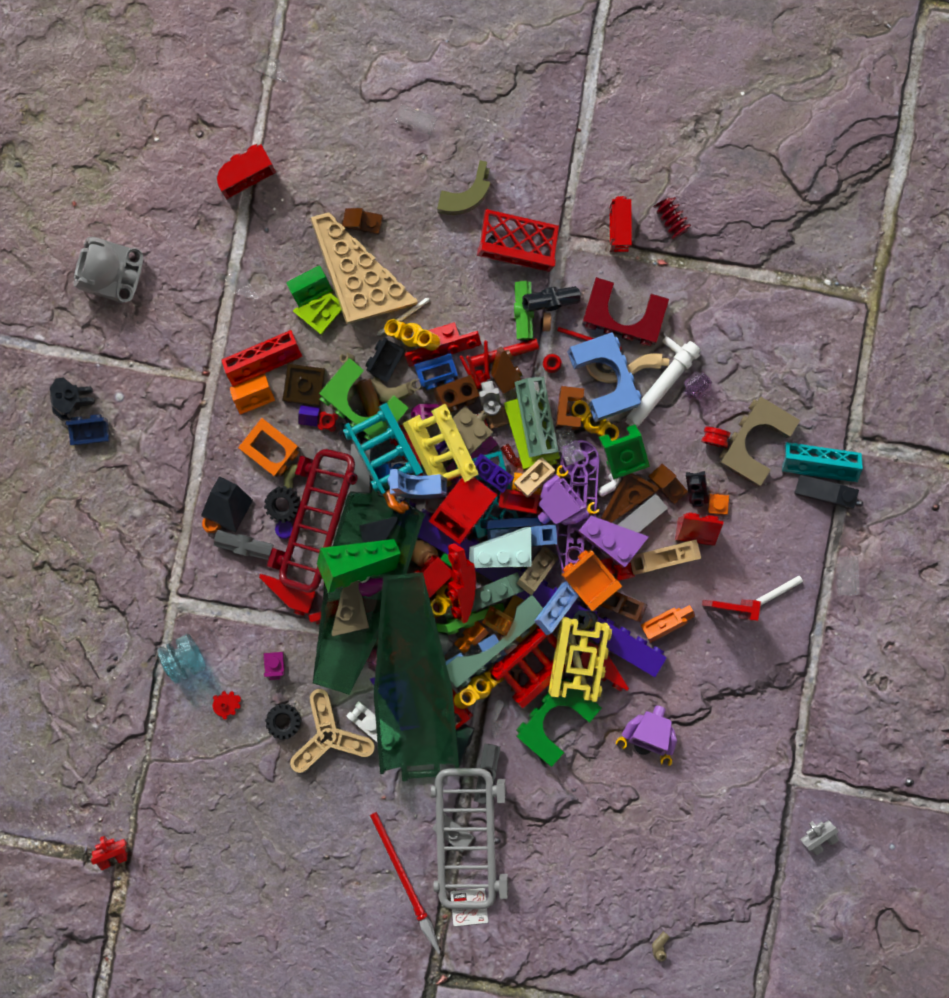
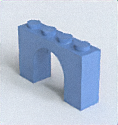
(606, 350)

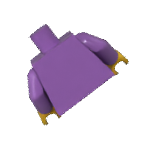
(561, 502)
(651, 733)

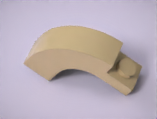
(665, 557)

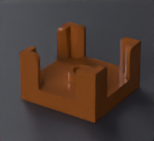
(568, 394)

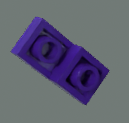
(492, 473)

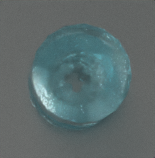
(184, 657)

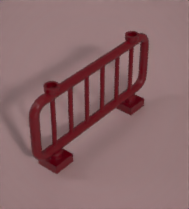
(309, 468)

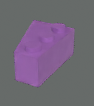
(613, 540)

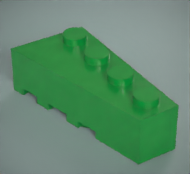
(356, 562)

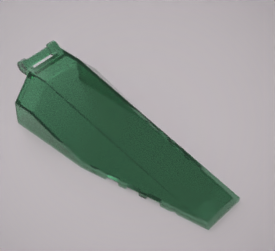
(344, 655)
(412, 683)

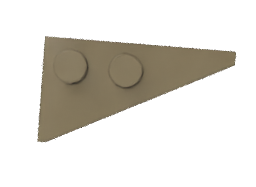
(350, 612)

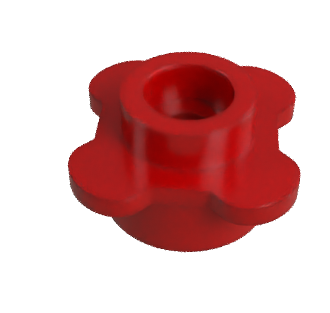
(329, 426)

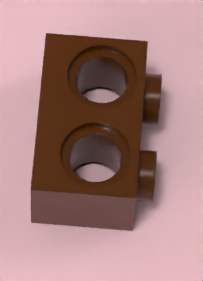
(454, 390)

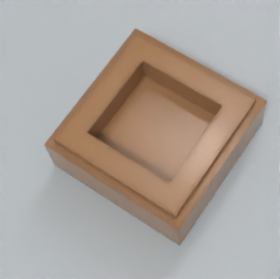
(499, 419)

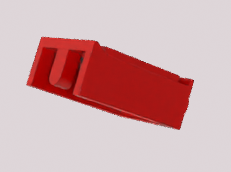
(620, 224)

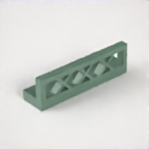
(532, 416)

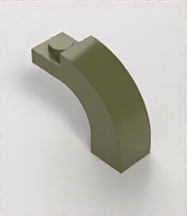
(466, 201)

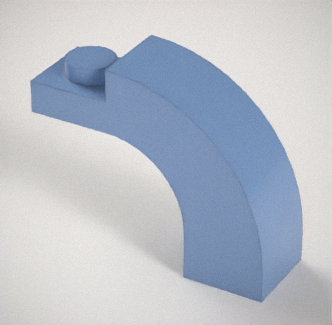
(417, 486)
(540, 535)

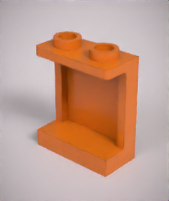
(590, 579)

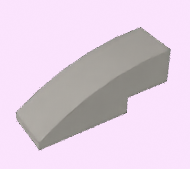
(364, 478)

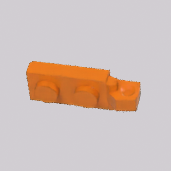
(667, 622)

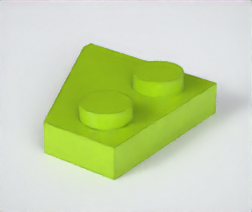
(320, 312)

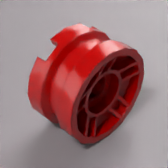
(716, 437)

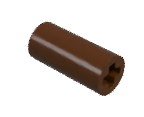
(368, 396)

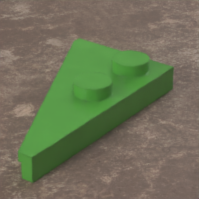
(454, 624)

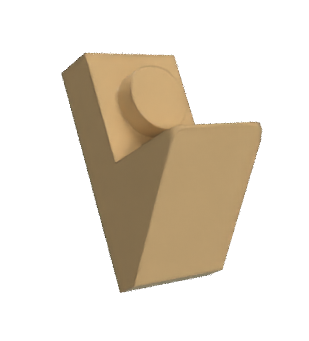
(534, 477)

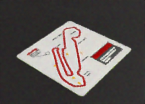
(469, 916)

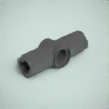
(243, 545)
(488, 761)

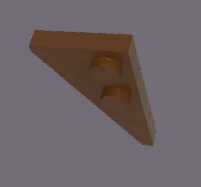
(628, 494)

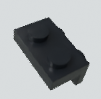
(385, 359)

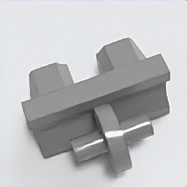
(490, 398)
(819, 834)

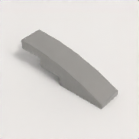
(643, 515)

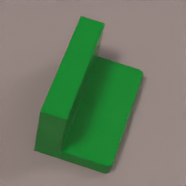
(309, 286)

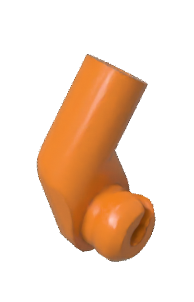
(395, 505)

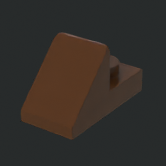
(361, 220)
(668, 483)

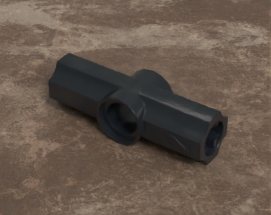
(551, 299)

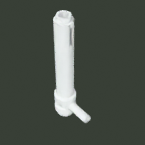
(681, 362)

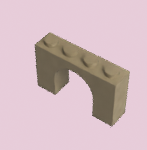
(736, 456)

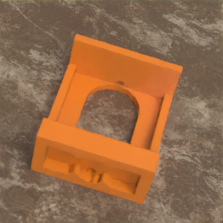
(273, 468)

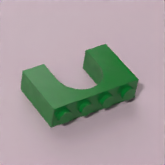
(533, 733)

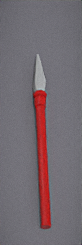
(425, 923)

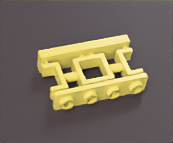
(565, 657)

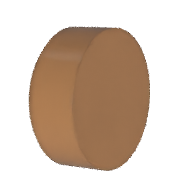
(547, 321)

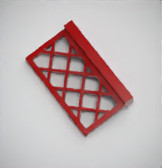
(513, 255)
(747, 610)

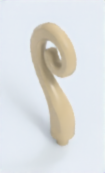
(645, 361)

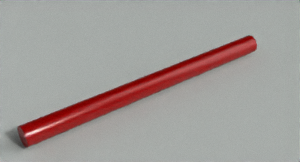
(577, 335)

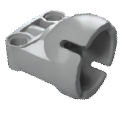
(106, 269)

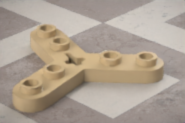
(342, 739)

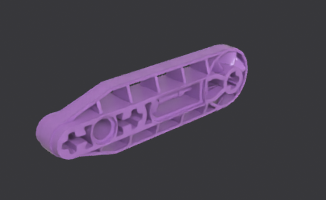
(585, 471)

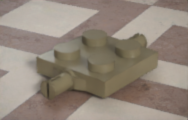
(471, 429)

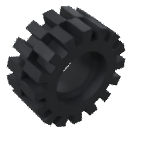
(271, 507)
(274, 729)

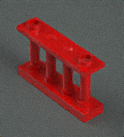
(538, 681)

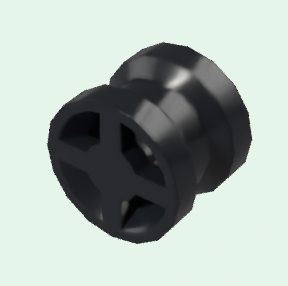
(587, 623)

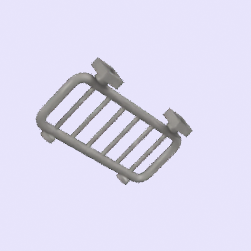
(491, 791)

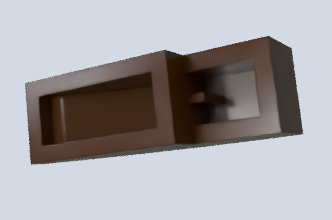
(625, 606)

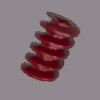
(672, 216)

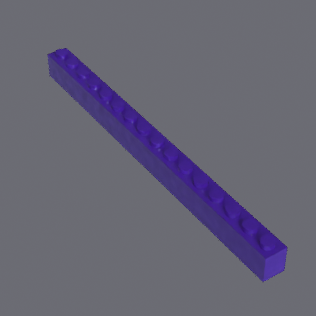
(621, 642)

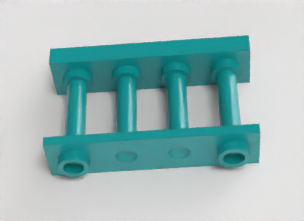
(392, 432)

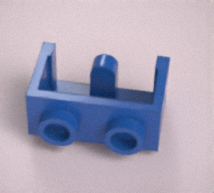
(433, 363)

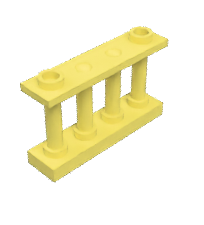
(427, 452)

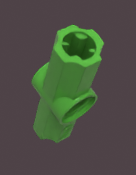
(523, 319)

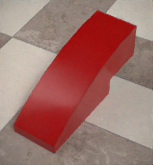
(519, 502)

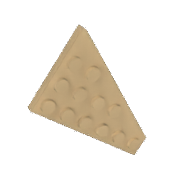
(358, 279)

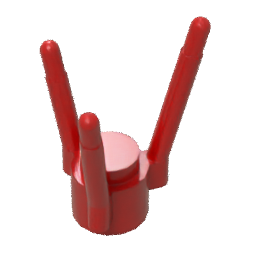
(478, 376)

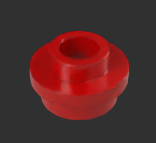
(554, 357)

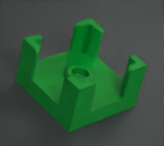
(625, 454)

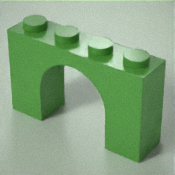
(336, 394)

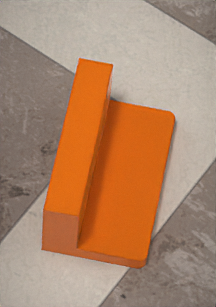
(252, 394)

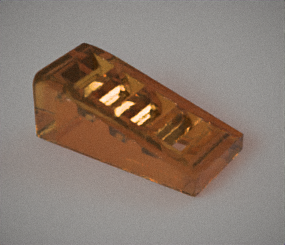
(498, 620)

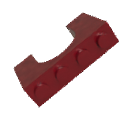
(645, 330)

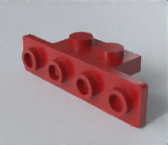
(449, 343)

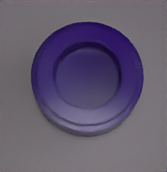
(283, 530)

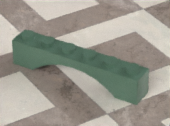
(465, 666)

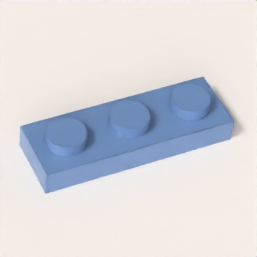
(556, 608)

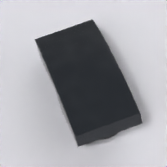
(464, 737)

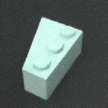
(504, 551)

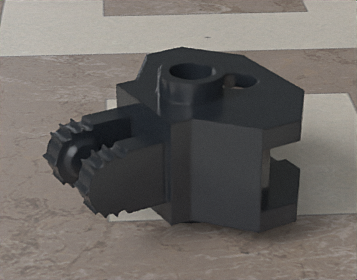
(66, 398)

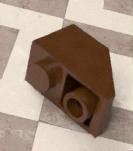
(504, 372)

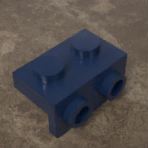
(88, 430)

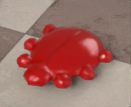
(226, 704)

